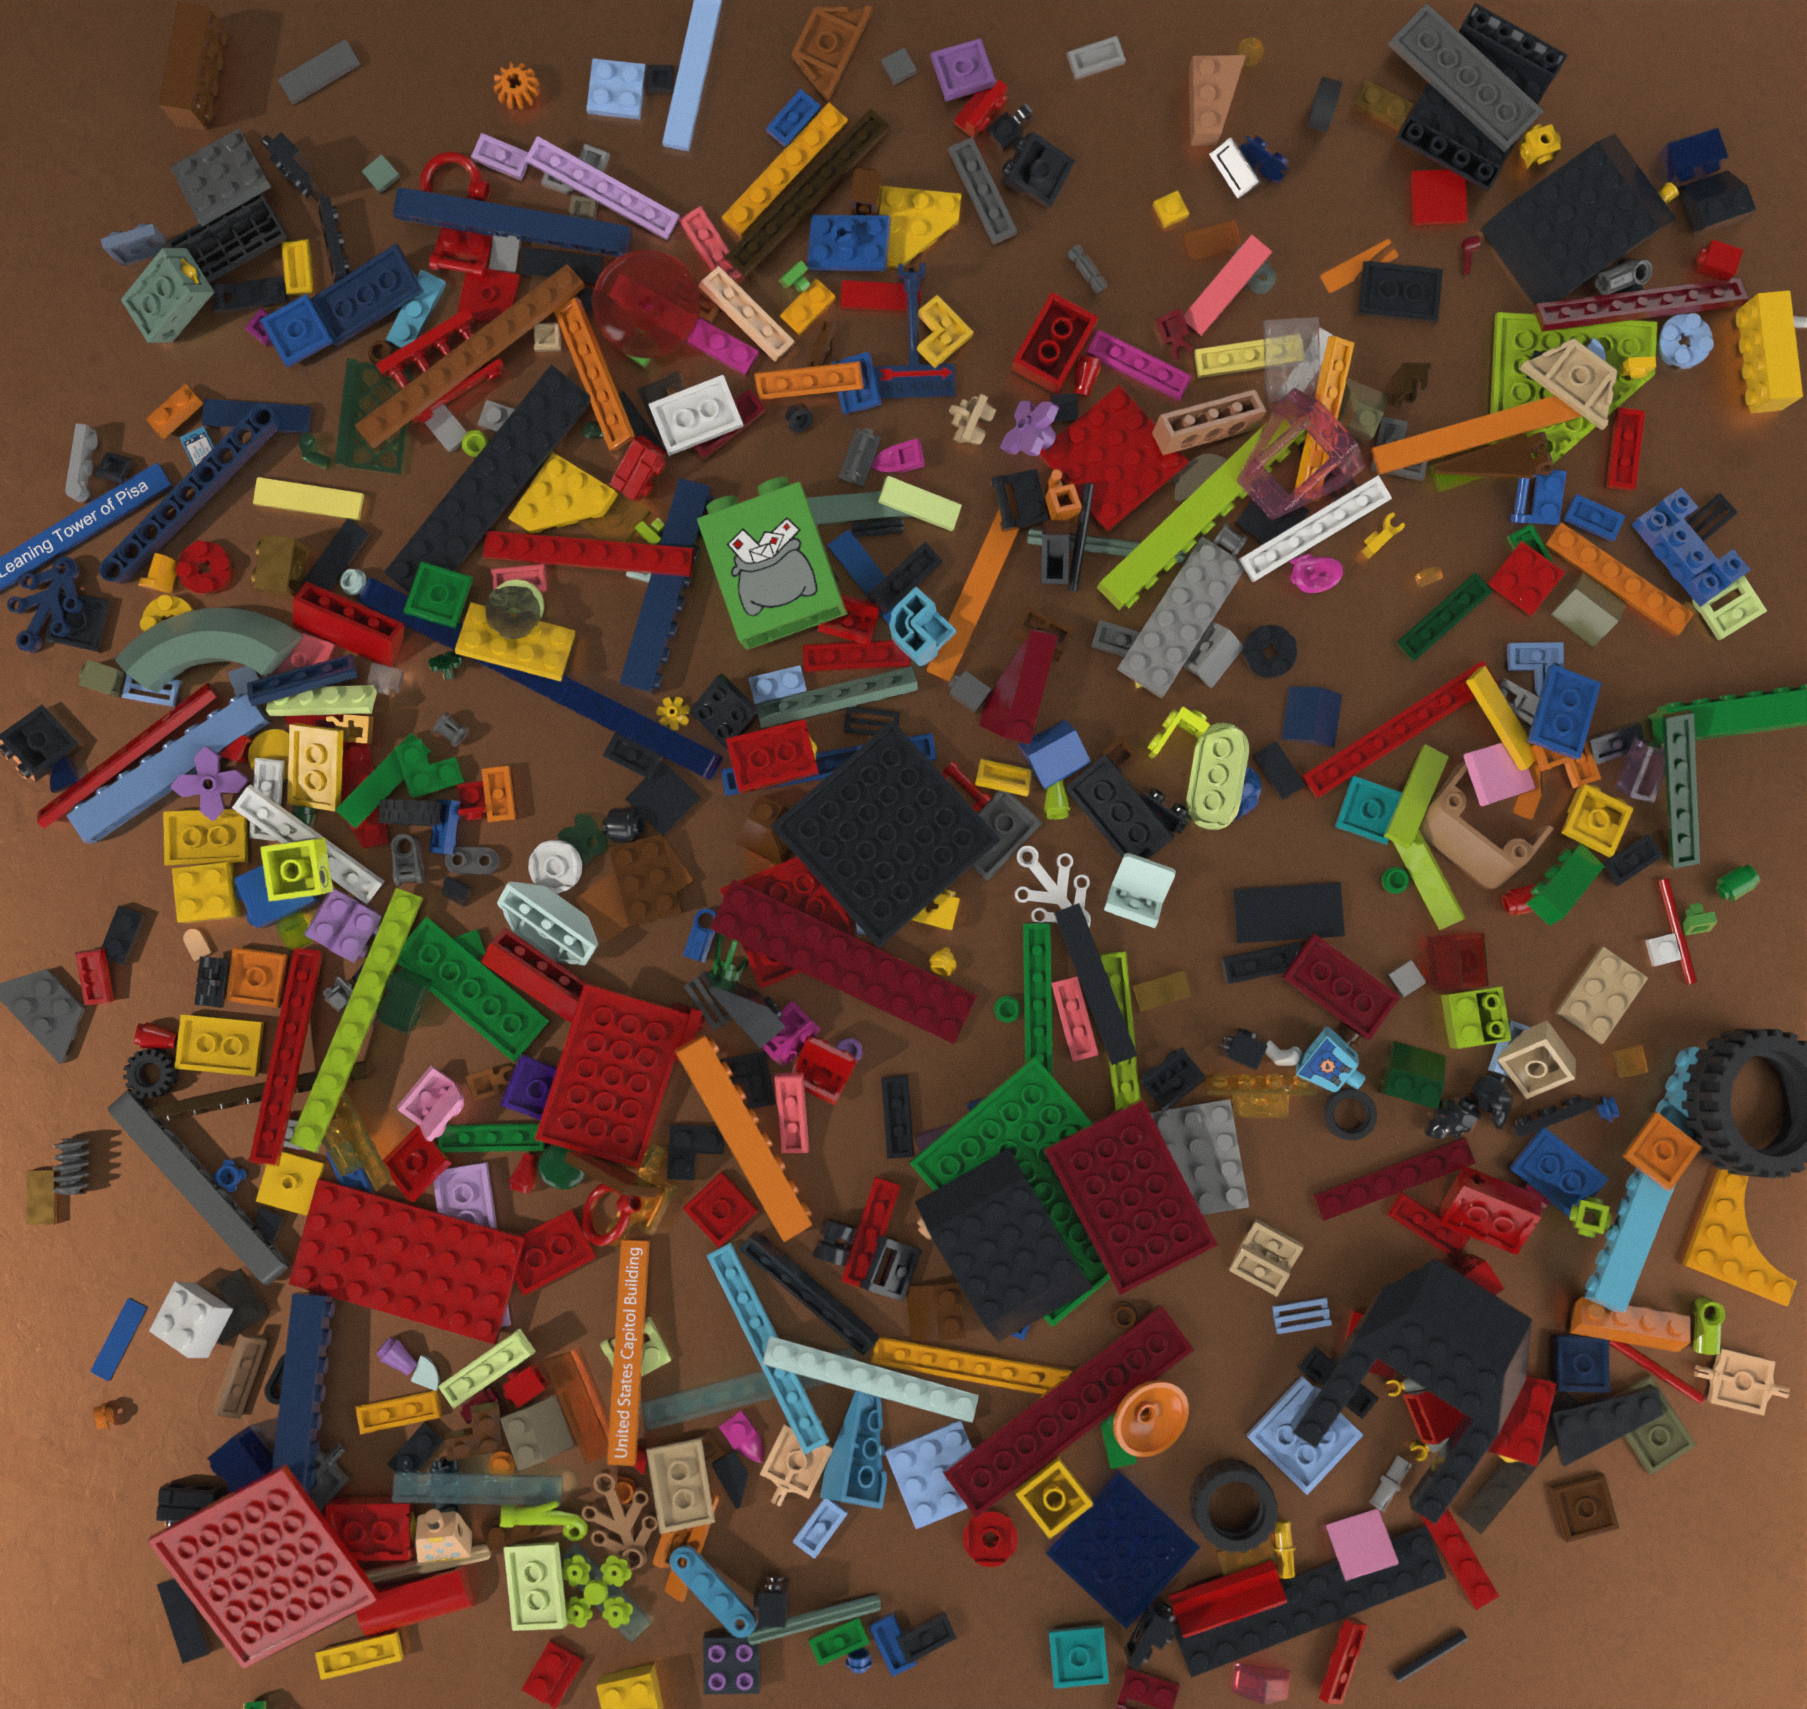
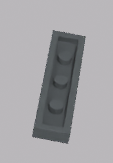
(982, 191)

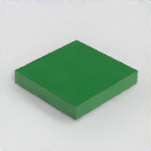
(438, 595)

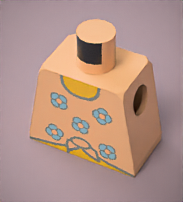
(442, 1537)

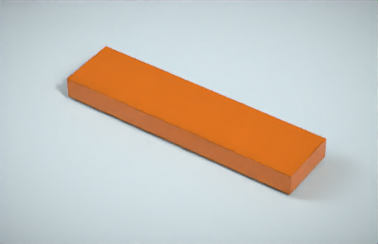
(809, 380)

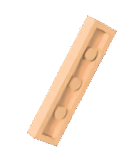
(746, 313)

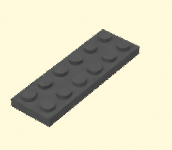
(1465, 77)

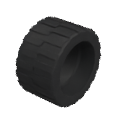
(1252, 1533)

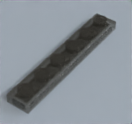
(1508, 1478)

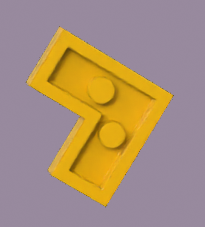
(947, 328)

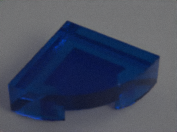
(63, 776)

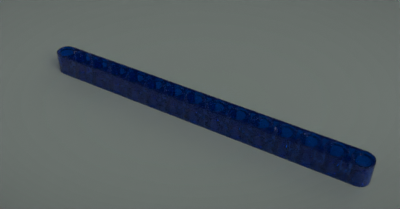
(566, 693)

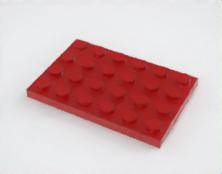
(611, 1075)

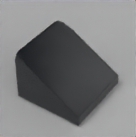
(456, 891)

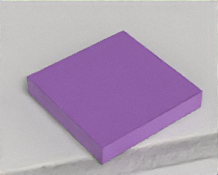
(963, 69)

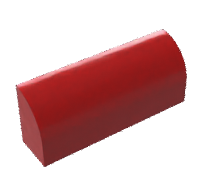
(347, 624)
(417, 1600)

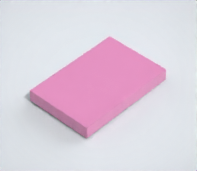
(1496, 774)

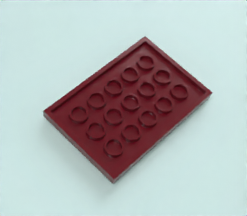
(1130, 1196)

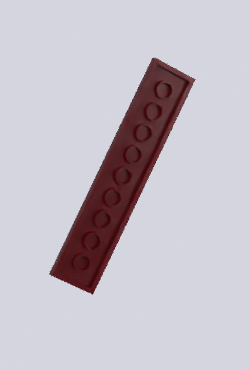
(843, 961)
(1067, 1411)

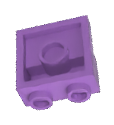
(344, 925)

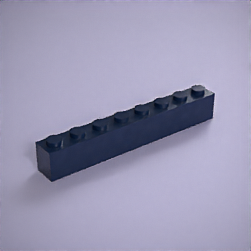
(665, 592)
(302, 1385)

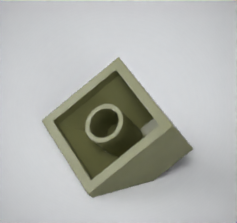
(1361, 410)

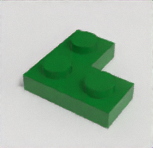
(421, 776)

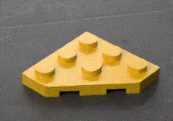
(916, 220)
(561, 497)

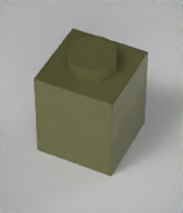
(102, 678)

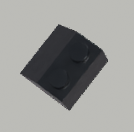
(1716, 202)

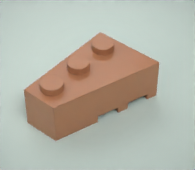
(1210, 95)

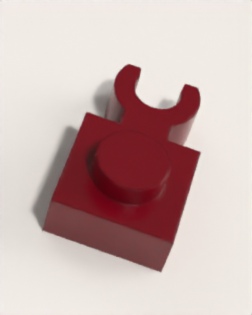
(1173, 329)

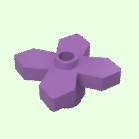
(1032, 428)
(208, 767)

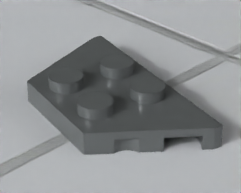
(44, 1009)

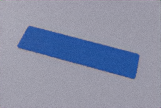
(118, 1339)

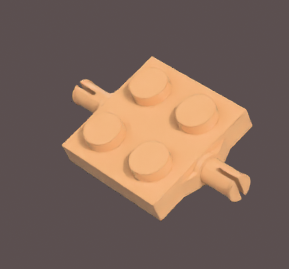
(1741, 1381)
(791, 1468)

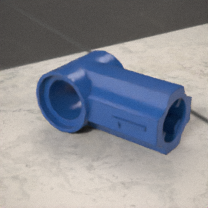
(699, 938)

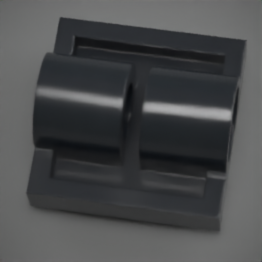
(724, 710)

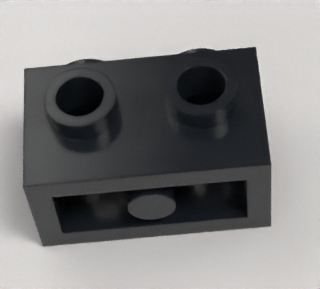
(1242, 1048)
(772, 1601)

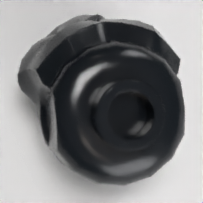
(1493, 1094)
(1453, 1118)

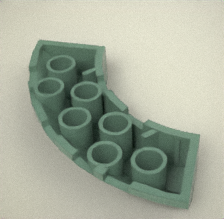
(206, 638)

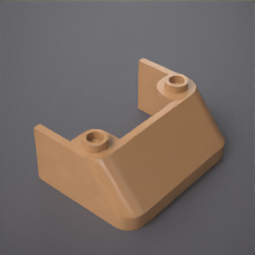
(1468, 847)

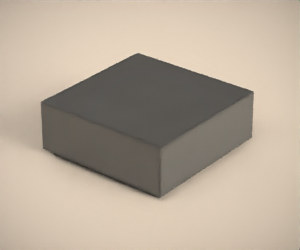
(899, 66)

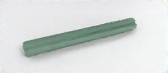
(817, 1619)

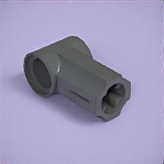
(1624, 274)

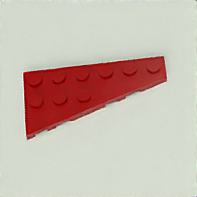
(356, 767)

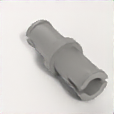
(1390, 1483)

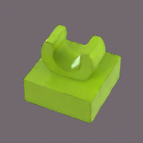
(652, 532)

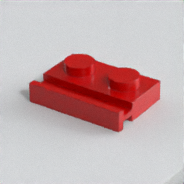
(552, 1674)

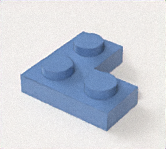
(1535, 658)

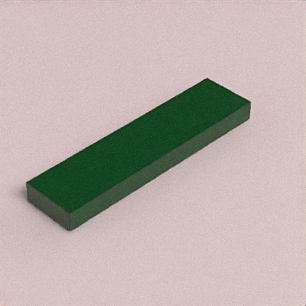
(1443, 617)

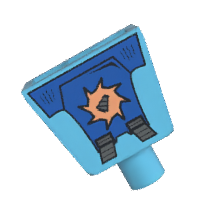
(1330, 1062)

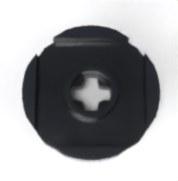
(1256, 659)

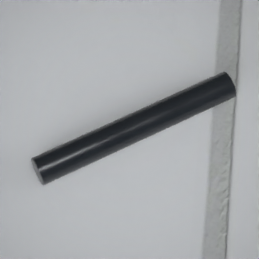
(1430, 1656)

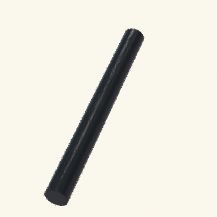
(1081, 535)

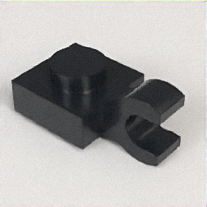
(1007, 128)

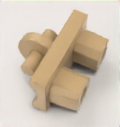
(976, 409)

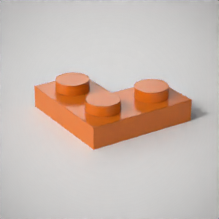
(1579, 771)

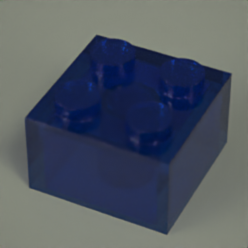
(241, 1459)

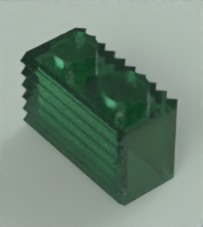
(403, 1000)

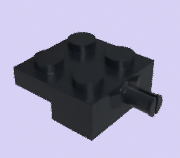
(292, 165)

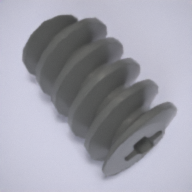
(71, 1165)

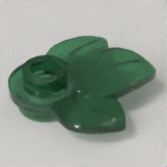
(581, 836)

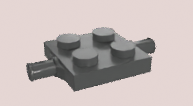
(328, 1477)

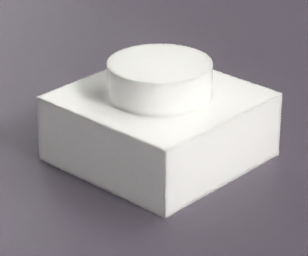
(1663, 949)

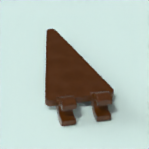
(1503, 459)

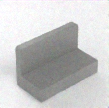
(1213, 654)

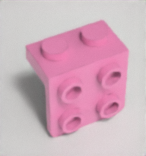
(432, 1102)

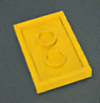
(315, 766)
(197, 840)
(219, 1045)

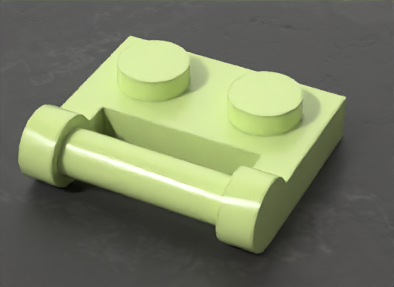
(1735, 613)
(654, 1351)

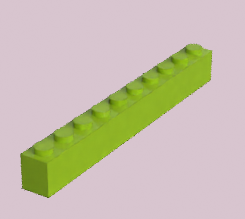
(1182, 527)

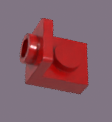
(471, 800)

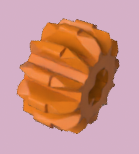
(519, 94)

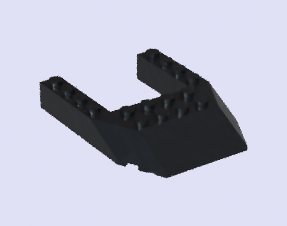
(1450, 1342)

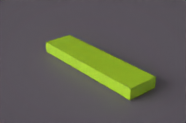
(1416, 796)
(1431, 882)

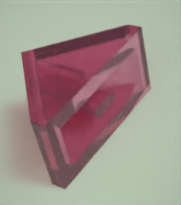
(1260, 1683)

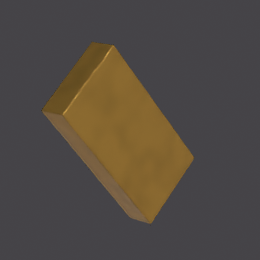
(1162, 990)
(40, 1198)

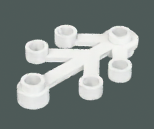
(1056, 893)

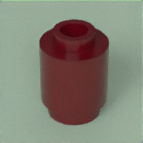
(481, 1397)

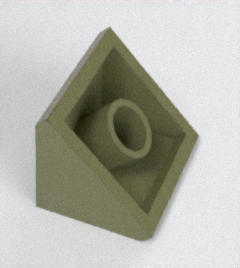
(1589, 610)

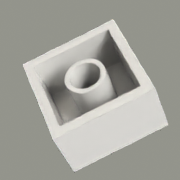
(191, 1320)

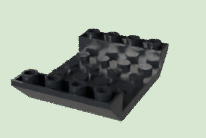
(1449, 137)

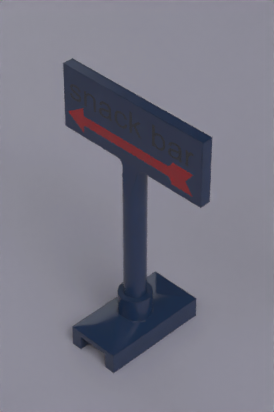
(914, 379)

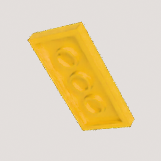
(539, 653)

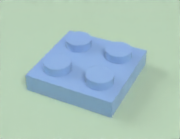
(616, 89)

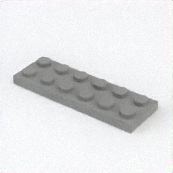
(1181, 617)

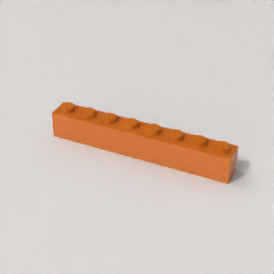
(743, 1136)

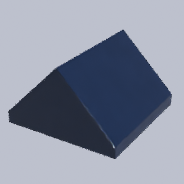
(1311, 716)

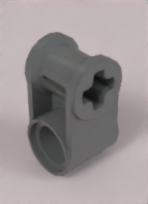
(407, 862)

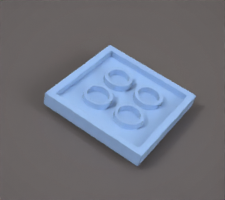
(1294, 1456)
(919, 1472)

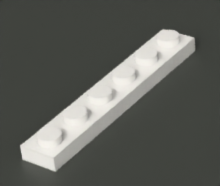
(1315, 528)
(288, 828)

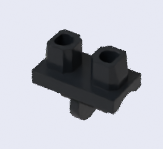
(211, 982)

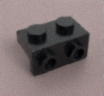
(1172, 1079)

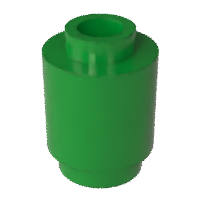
(1737, 882)

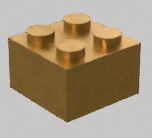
(280, 566)

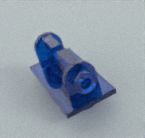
(1273, 164)

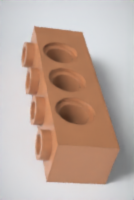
(1209, 422)

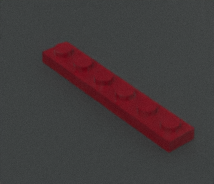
(1393, 1178)

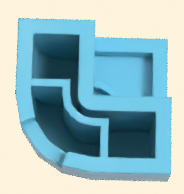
(919, 627)

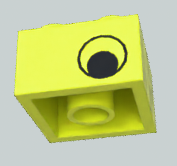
(296, 869)

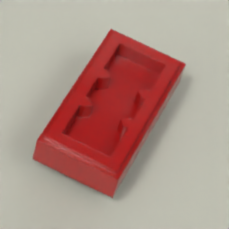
(94, 976)

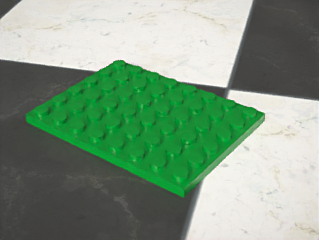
(1027, 1116)

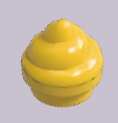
(942, 962)

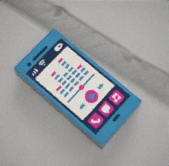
(197, 446)

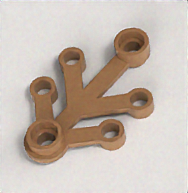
(620, 1523)

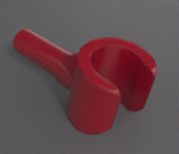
(1468, 246)

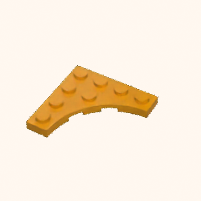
(1725, 1246)

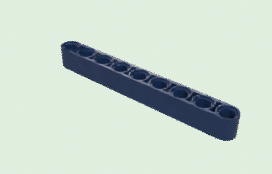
(511, 221)
(177, 497)

